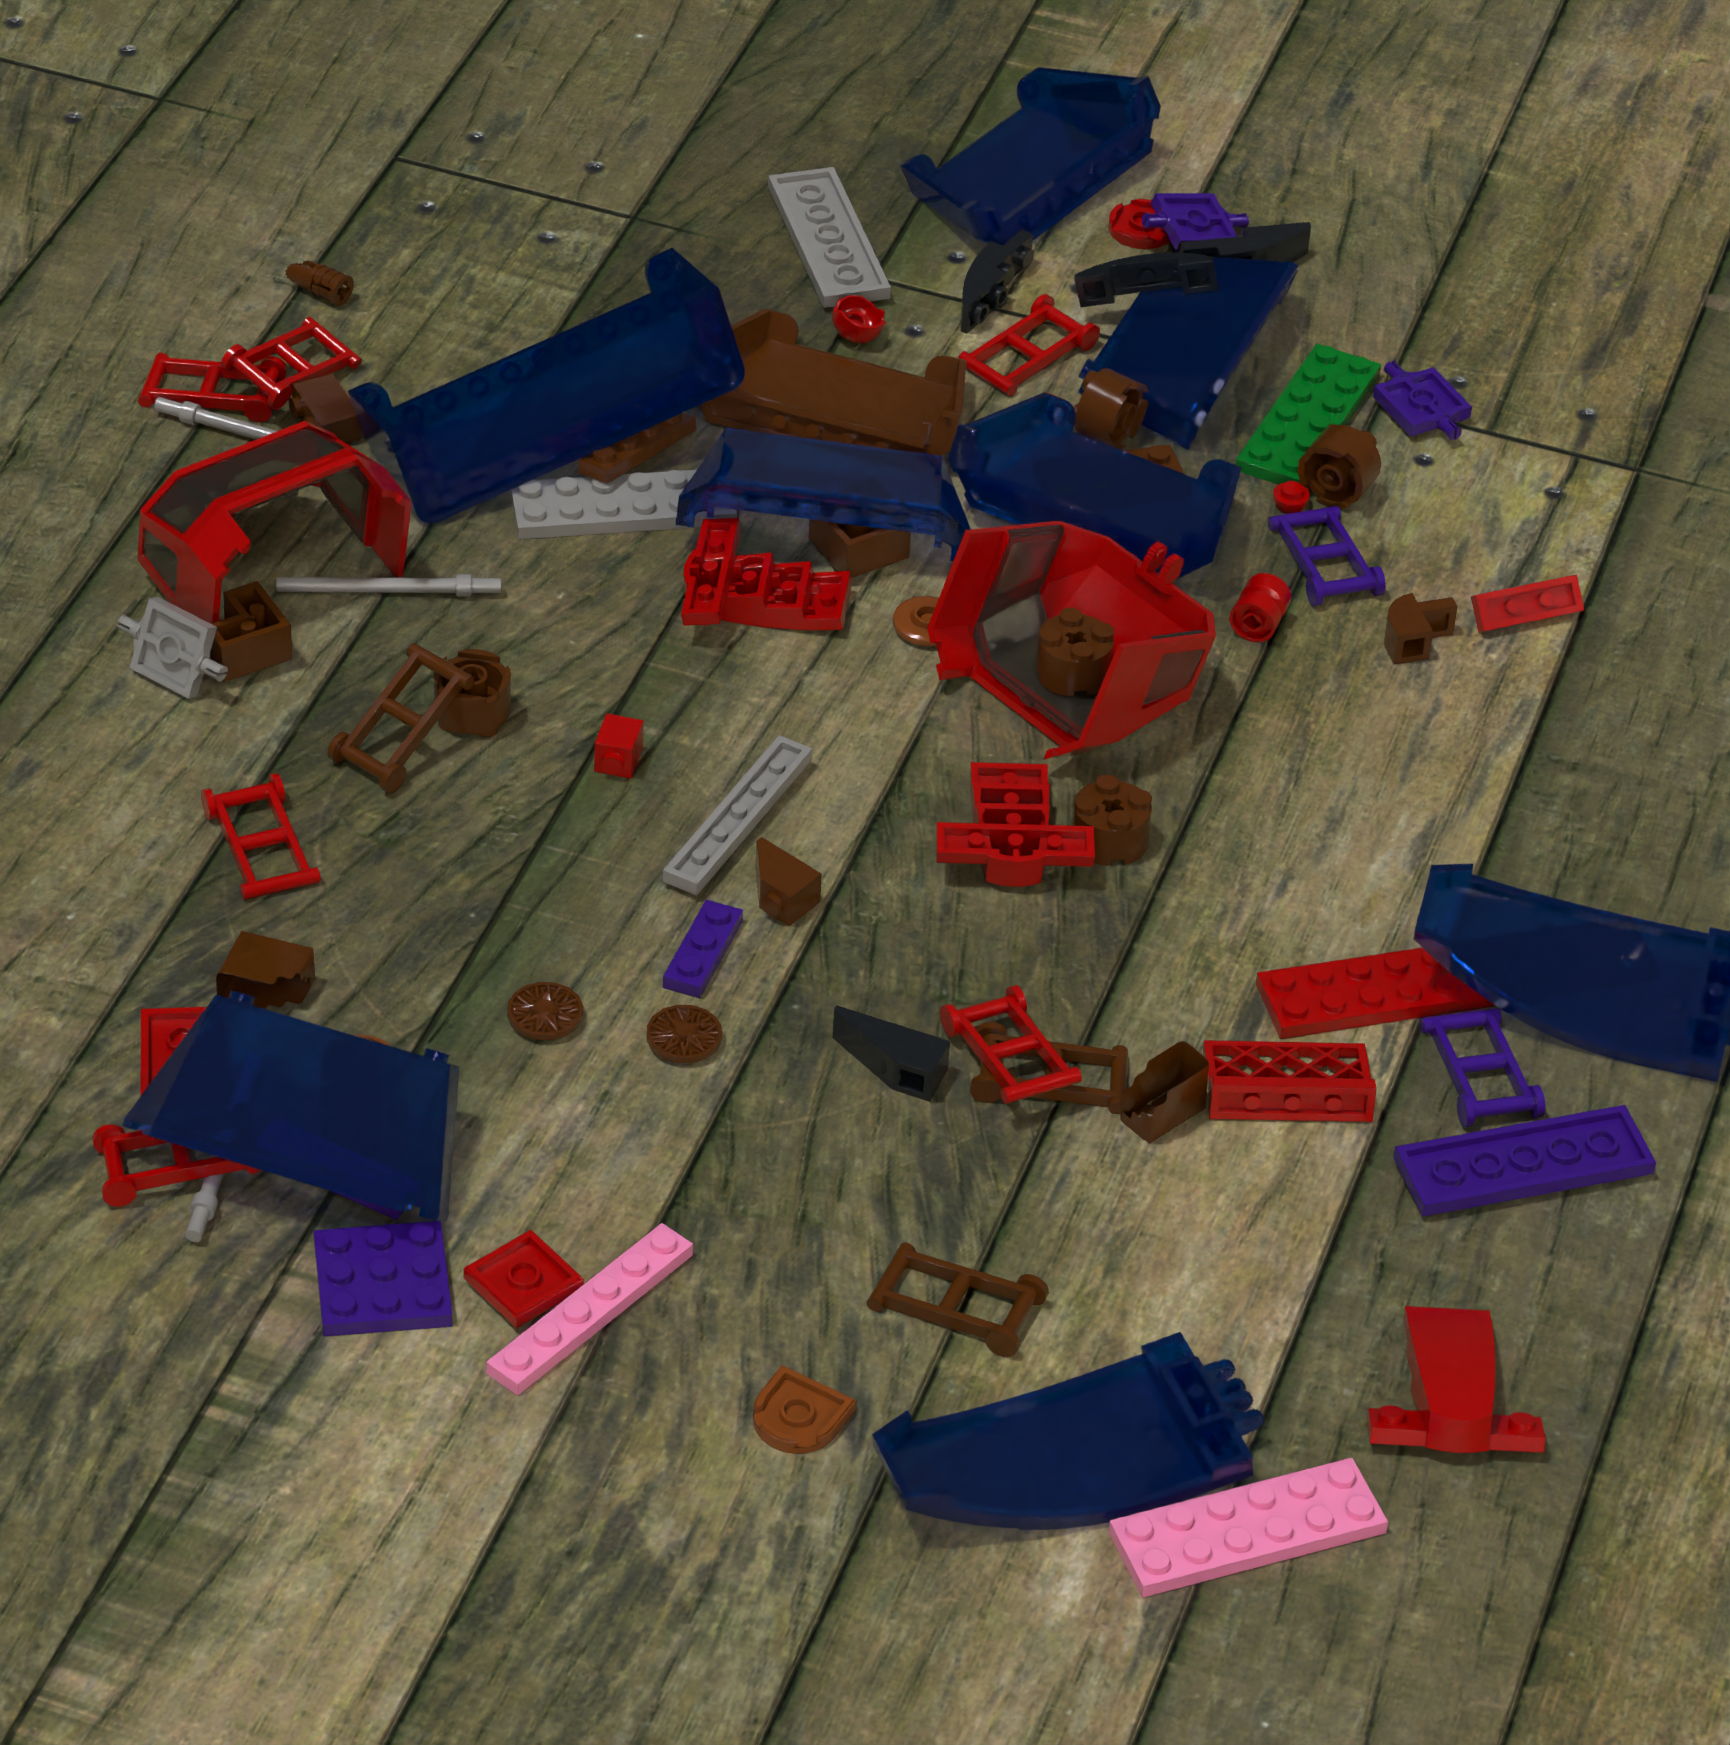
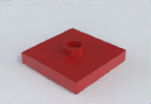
(523, 1278)

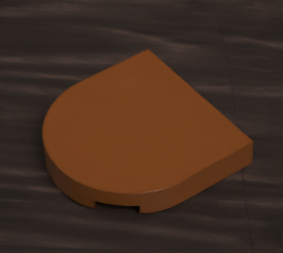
(799, 1413)

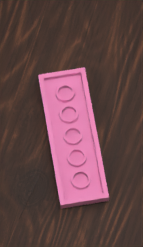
(1247, 1527)

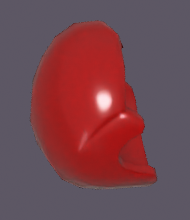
(857, 319)

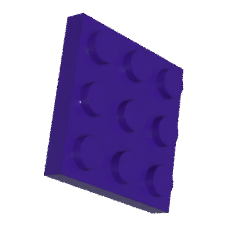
(382, 1278)

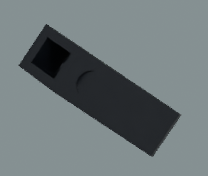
(895, 1054)

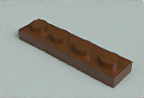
(628, 453)

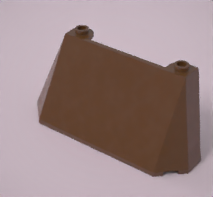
(837, 397)

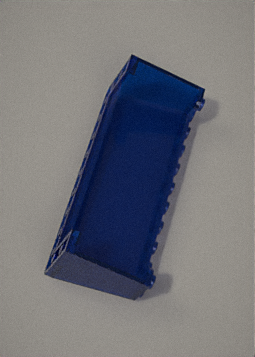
(557, 395)

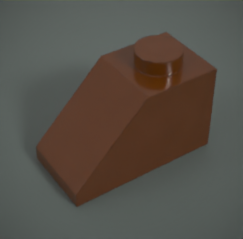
(784, 883)

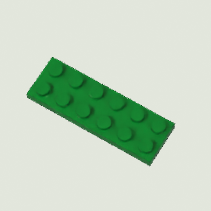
(1319, 394)

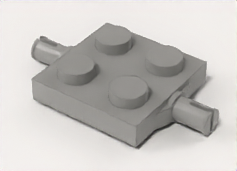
(172, 647)

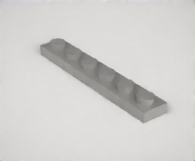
(737, 815)

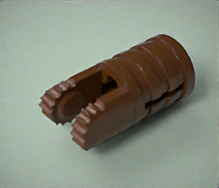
(322, 281)

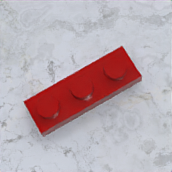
(1527, 603)

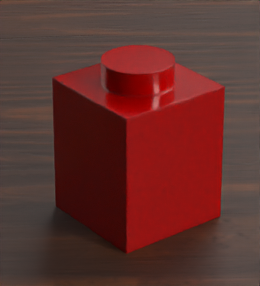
(618, 746)

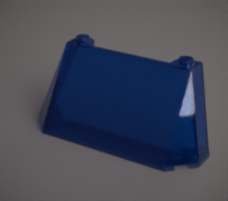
(1045, 157)
(1193, 341)
(1036, 469)
(826, 484)
(309, 1105)

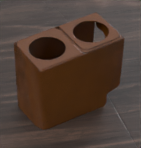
(267, 970)
(1178, 1067)

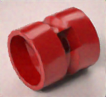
(1260, 607)

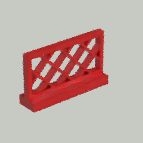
(1300, 1096)

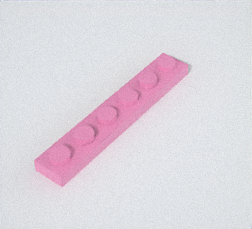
(589, 1309)

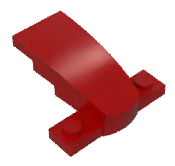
(755, 588)
(1012, 827)
(1453, 1389)

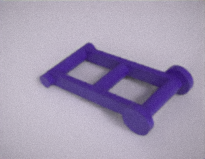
(1316, 588)
(1468, 1108)

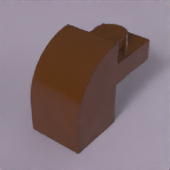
(1414, 624)

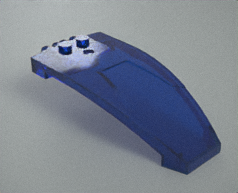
(1584, 972)
(1080, 1448)

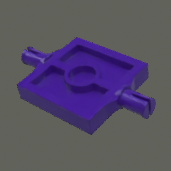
(1192, 217)
(1422, 401)

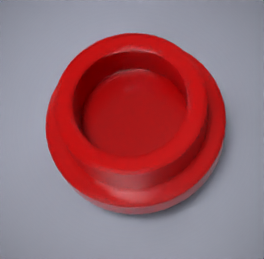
(1291, 497)

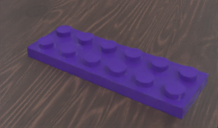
(1524, 1160)

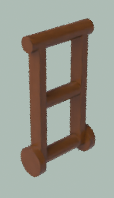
(393, 773)
(987, 1089)
(1000, 1339)

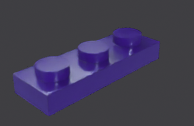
(702, 948)

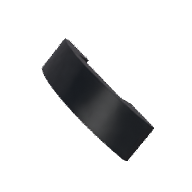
(1143, 274)

